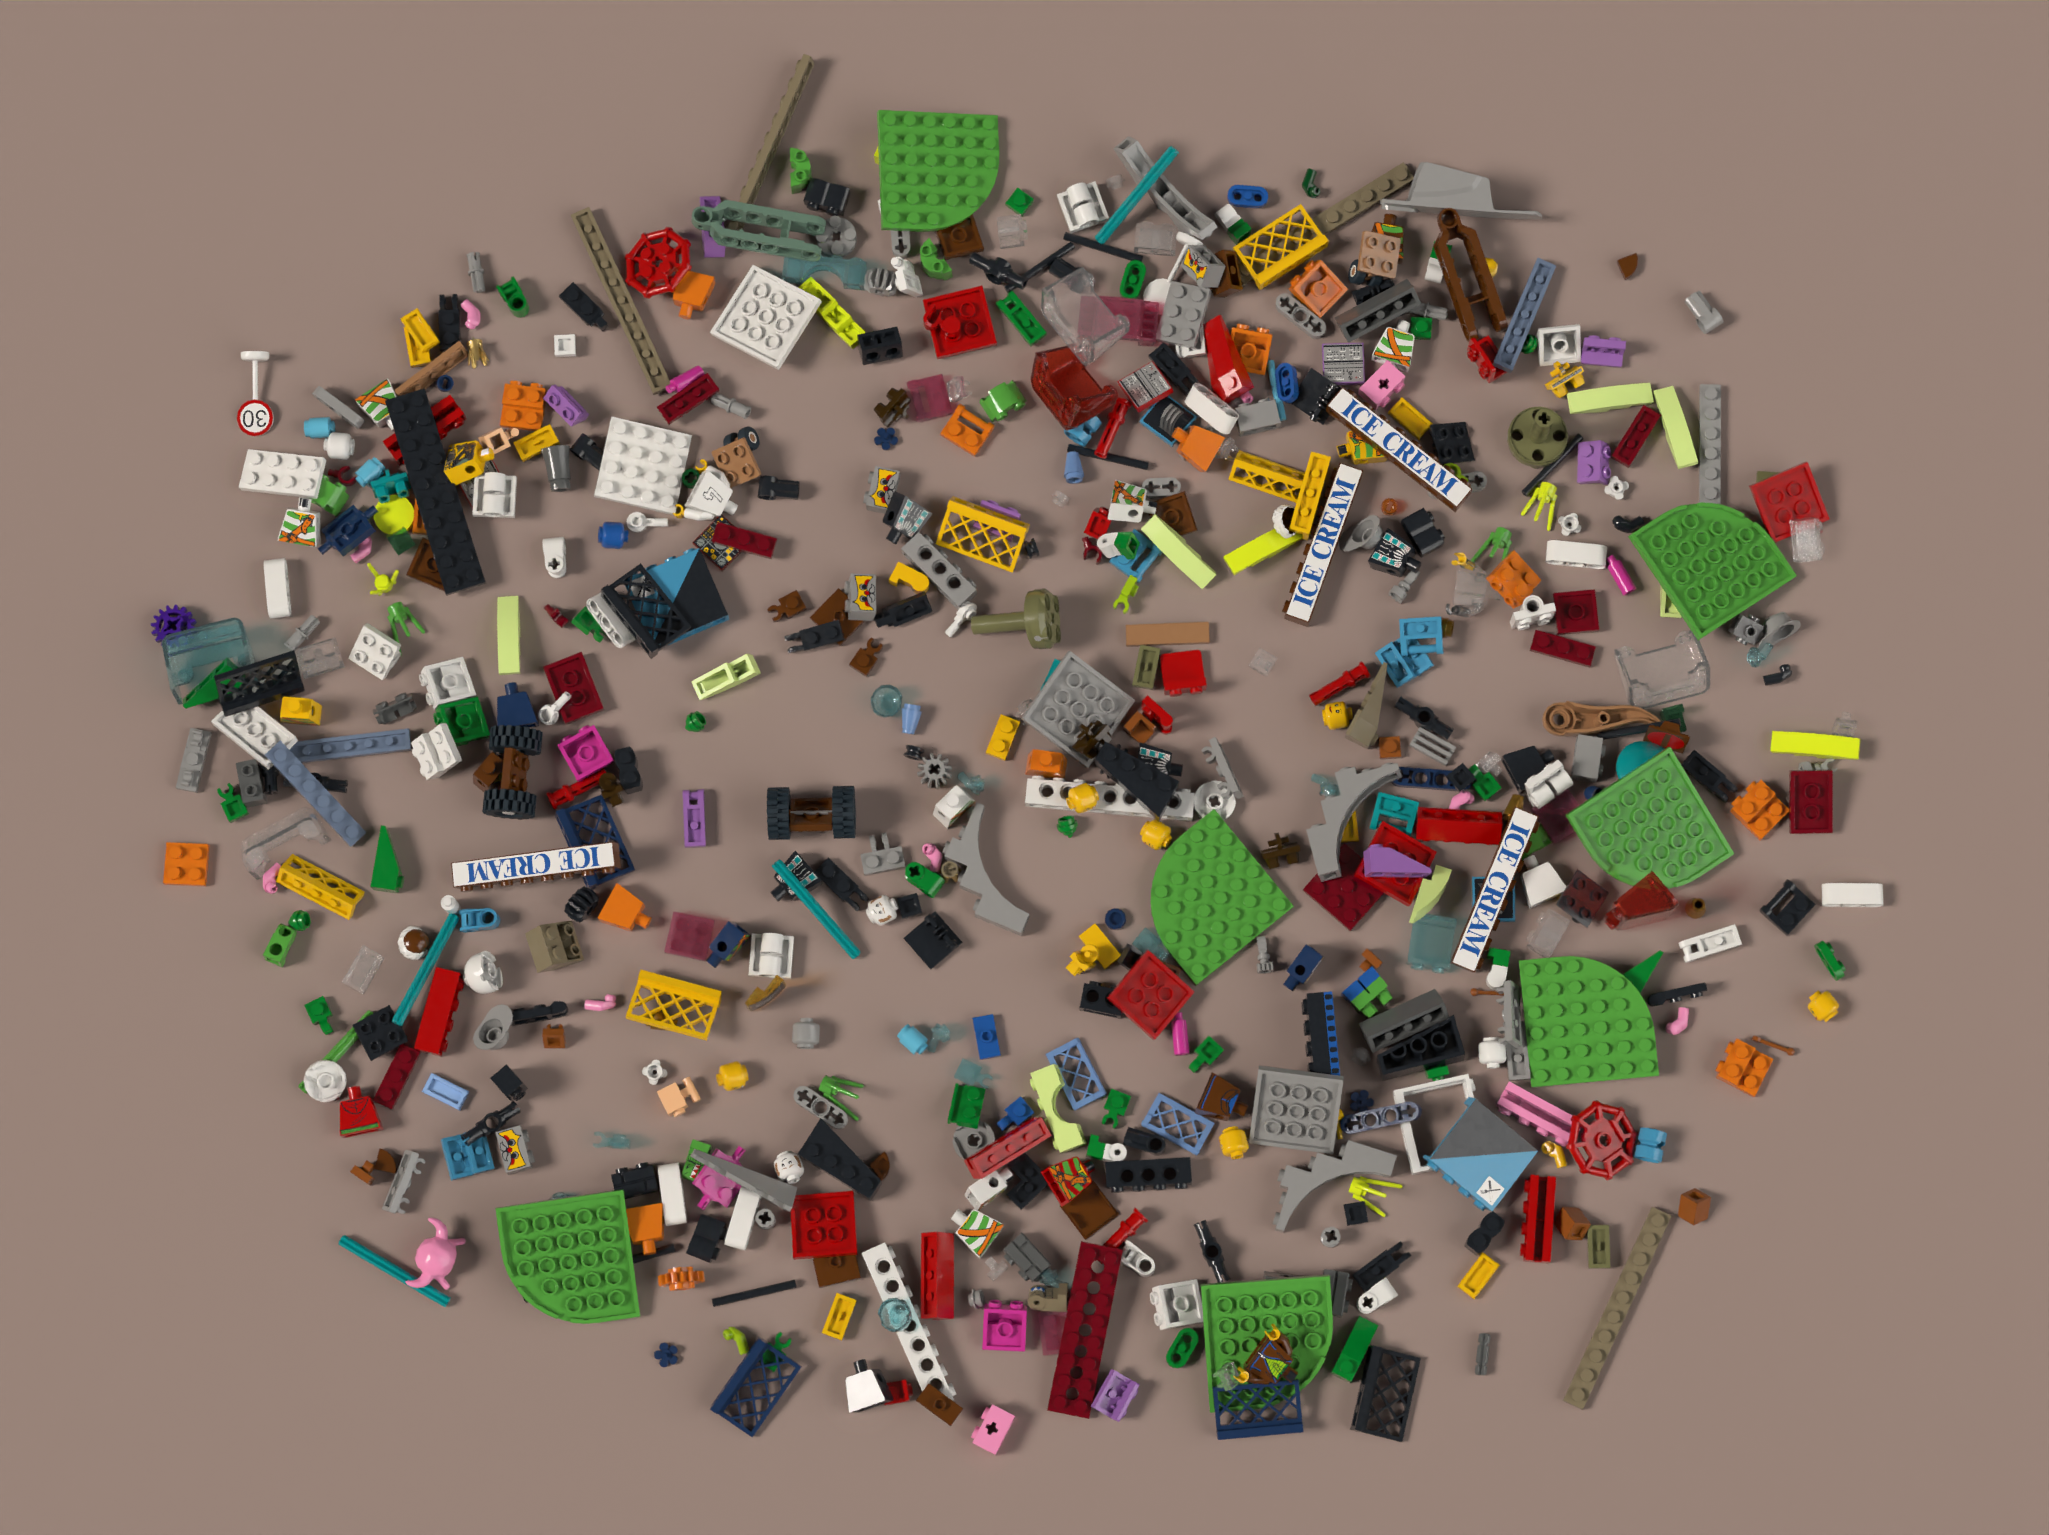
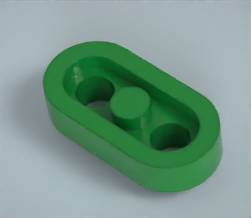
(1132, 281)
(1834, 967)
(1182, 1348)

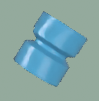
(1082, 434)
(1650, 1145)

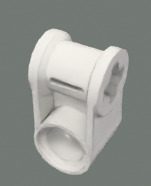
(554, 553)
(1135, 1258)
(1378, 1294)

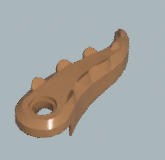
(1592, 719)

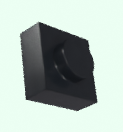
(1461, 777)
(909, 906)
(1129, 956)
(1355, 1213)

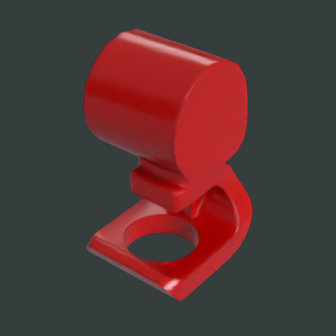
(949, 326)

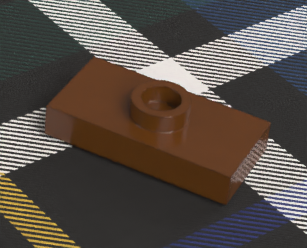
(939, 1404)

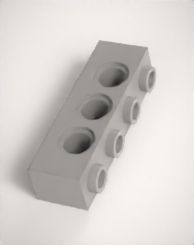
(912, 551)

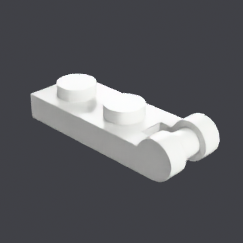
(1711, 943)

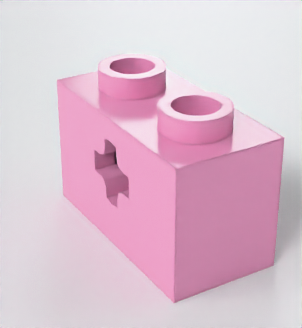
(1388, 375)
(1003, 1423)

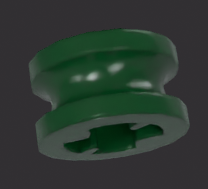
(686, 474)

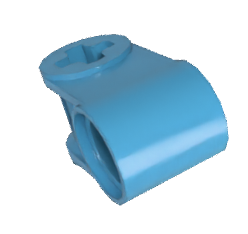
(474, 920)

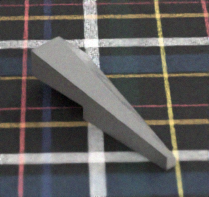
(767, 1187)

